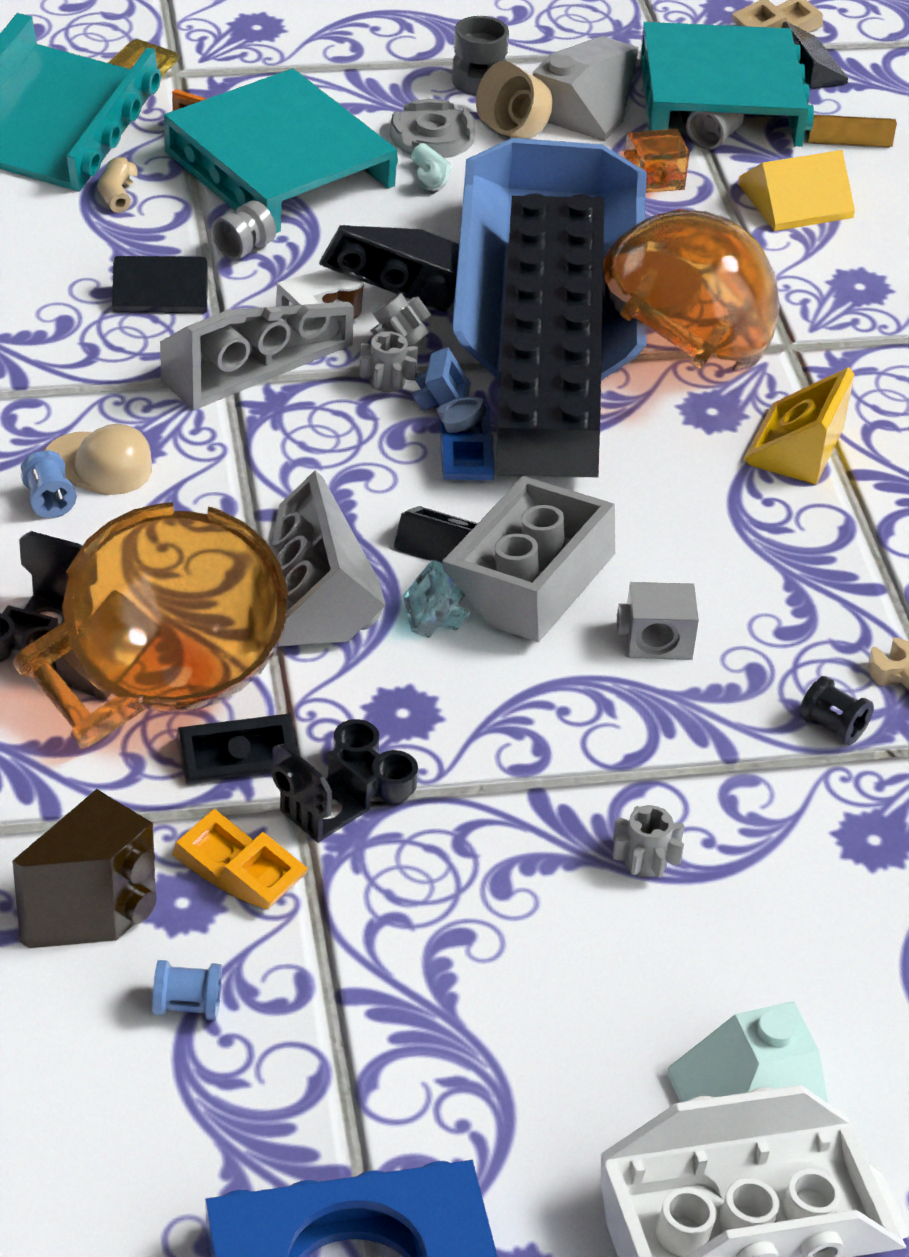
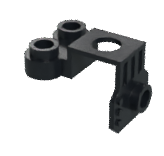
(47, 562)
(353, 777)

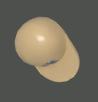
(513, 101)
(105, 460)

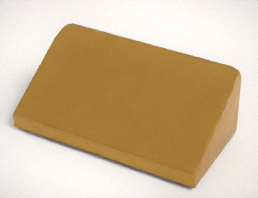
(852, 130)

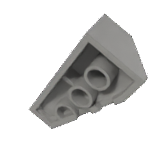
(589, 85)
(250, 347)
(324, 568)

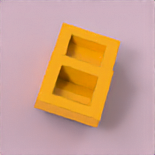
(244, 867)

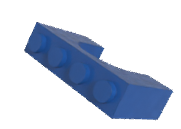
(412, 1211)

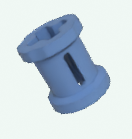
(44, 494)
(187, 989)

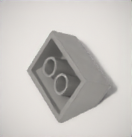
(533, 556)

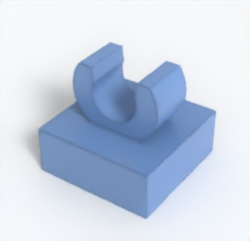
(441, 382)

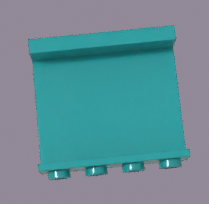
(724, 73)
(64, 108)
(274, 142)

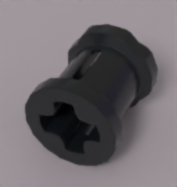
(823, 696)

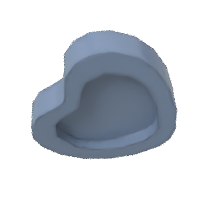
(462, 413)

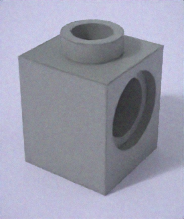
(659, 620)

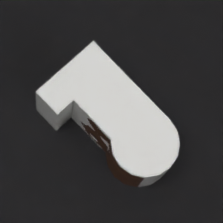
(321, 287)

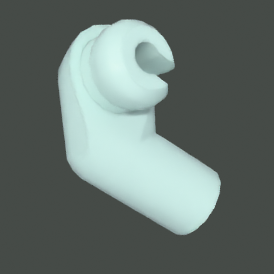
(434, 167)

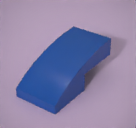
(469, 453)

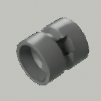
(477, 46)

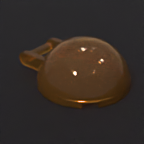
(698, 285)
(162, 616)

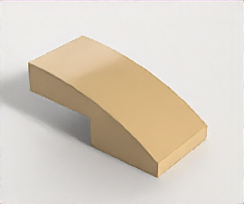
(766, 14)

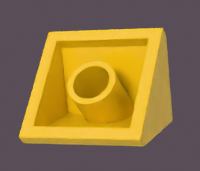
(800, 190)
(803, 429)

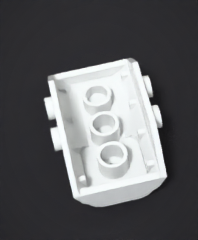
(748, 1180)

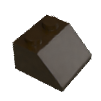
(86, 876)

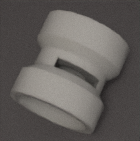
(712, 128)
(240, 232)

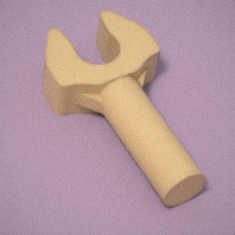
(888, 671)

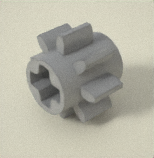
(403, 318)
(388, 361)
(648, 841)

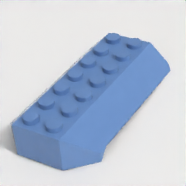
(550, 170)

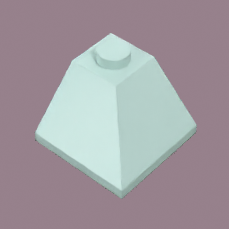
(750, 1053)

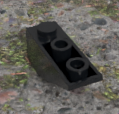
(397, 261)

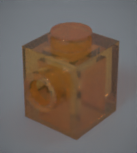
(661, 156)

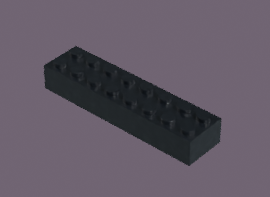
(552, 338)

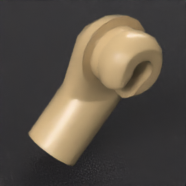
(111, 181)

